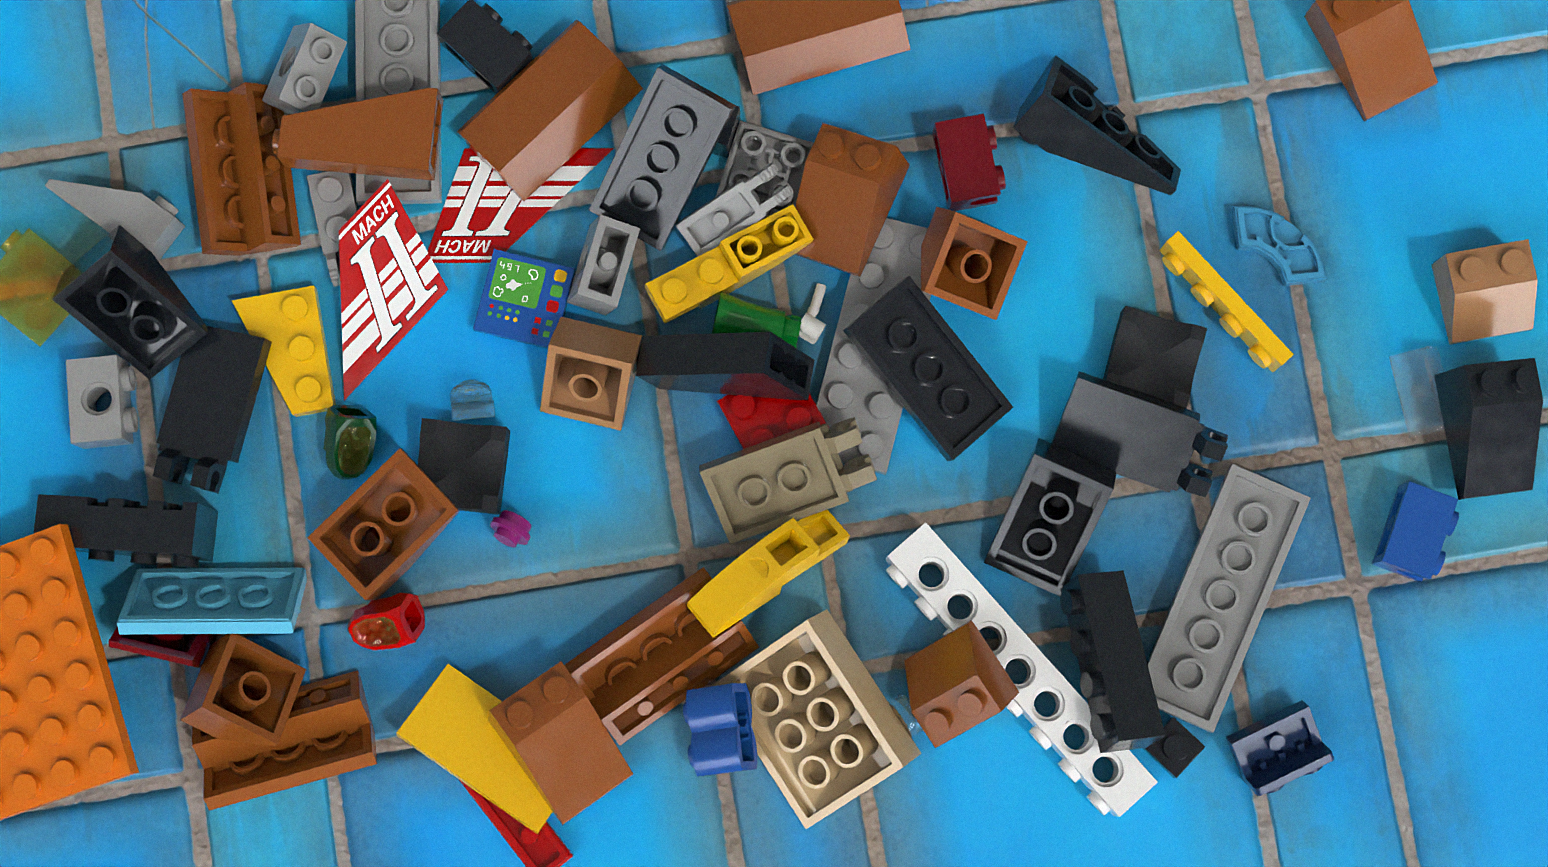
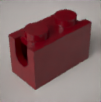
(967, 162)

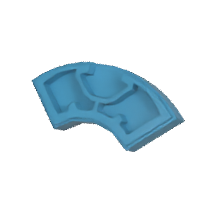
(1280, 243)

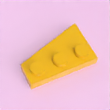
(298, 346)

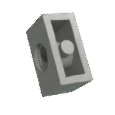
(304, 69)
(603, 265)
(85, 384)

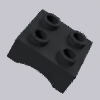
(1155, 355)
(466, 462)

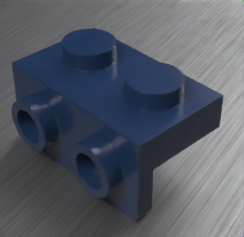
(1279, 749)

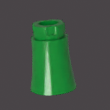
(742, 316)

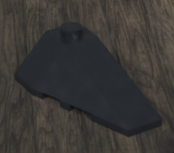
(1074, 124)

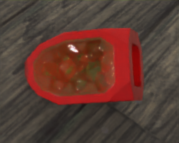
(388, 622)

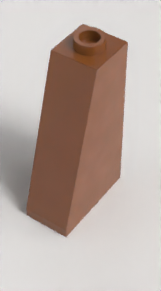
(367, 137)

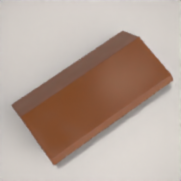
(811, 38)
(550, 109)
(238, 181)
(654, 660)
(322, 738)

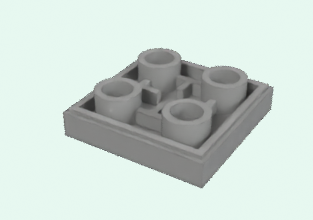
(758, 147)

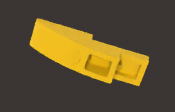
(729, 265)
(765, 568)

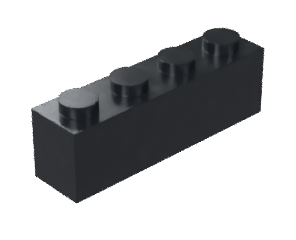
(1111, 662)

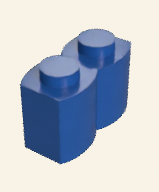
(720, 729)

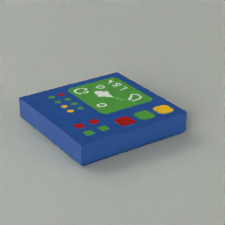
(523, 298)

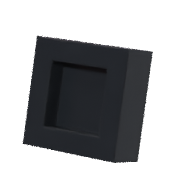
(1175, 749)

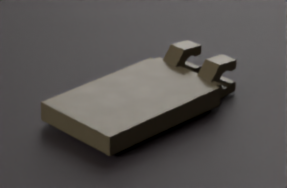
(785, 478)

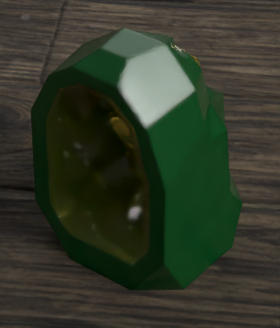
(349, 440)

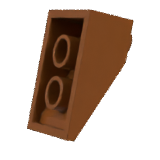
(1373, 50)
(847, 196)
(384, 526)
(560, 742)

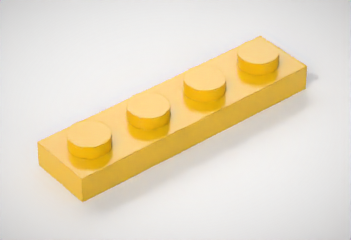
(1235, 314)

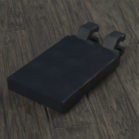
(210, 407)
(1138, 435)

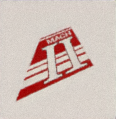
(488, 215)
(383, 283)

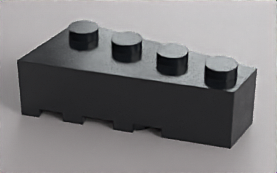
(133, 529)

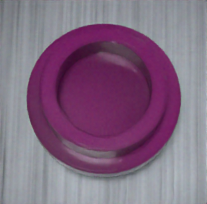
(511, 529)

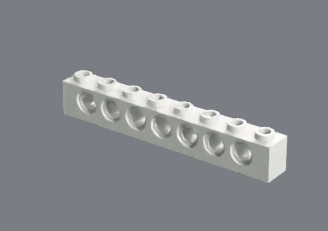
(1129, 777)

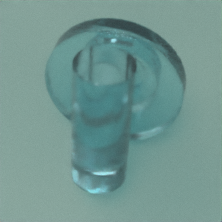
(471, 401)

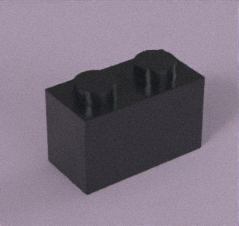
(485, 45)

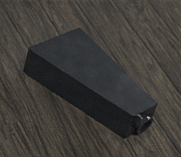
(726, 364)

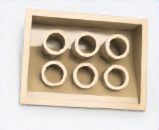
(821, 719)

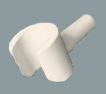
(810, 326)

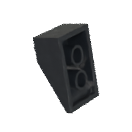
(130, 303)
(1491, 425)
(1051, 517)

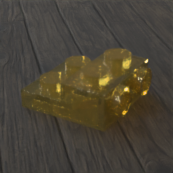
(28, 284)

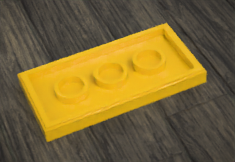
(455, 733)

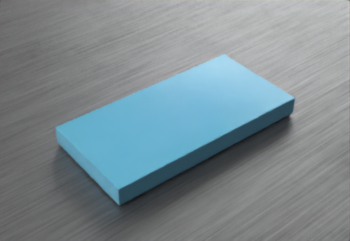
(213, 601)

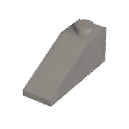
(146, 220)

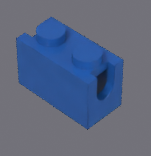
(1416, 532)

